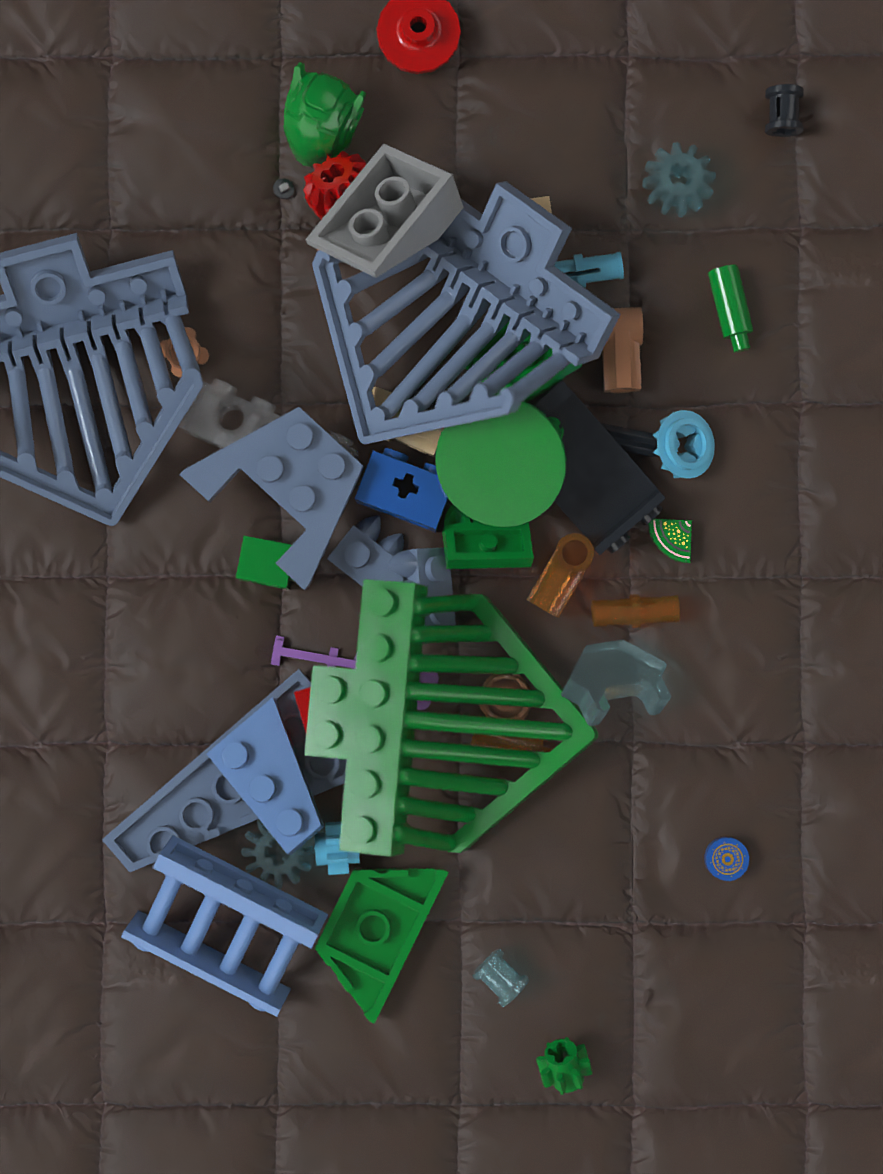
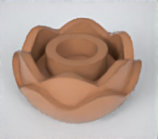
(507, 712)

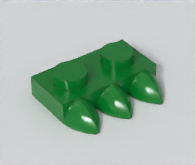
(483, 545)

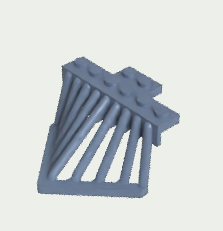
(505, 267)
(58, 302)

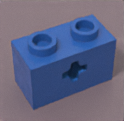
(380, 493)

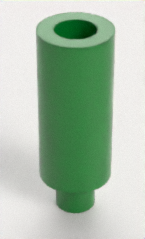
(731, 306)

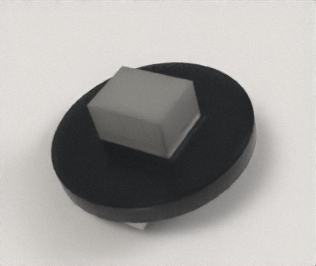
(283, 188)

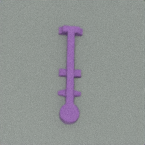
(331, 660)

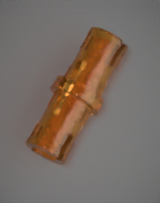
(635, 611)

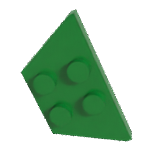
(376, 929)

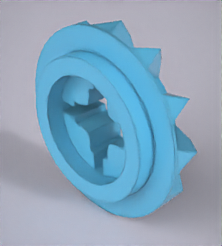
(699, 444)

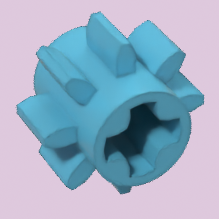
(328, 851)

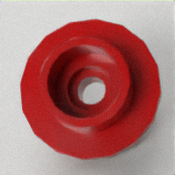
(418, 51)

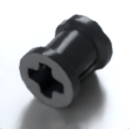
(784, 110)

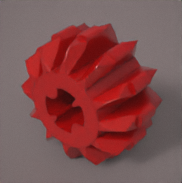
(331, 180)

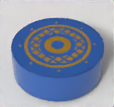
(726, 858)

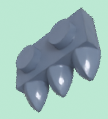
(365, 559)
(426, 568)

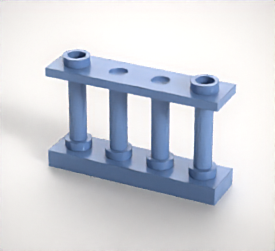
(240, 891)

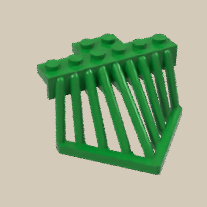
(373, 719)

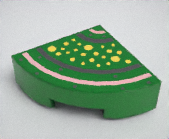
(672, 538)

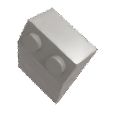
(388, 212)

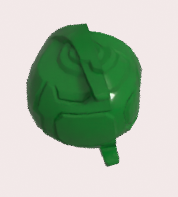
(320, 115)

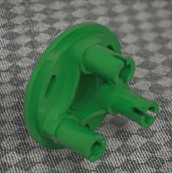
(503, 466)

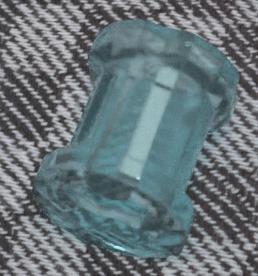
(500, 977)

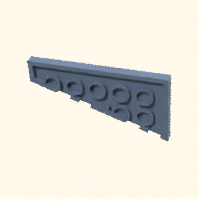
(202, 801)

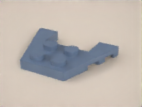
(300, 471)

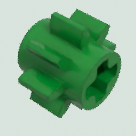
(564, 1065)

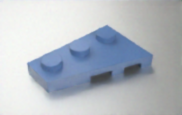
(267, 775)

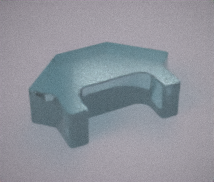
(615, 672)

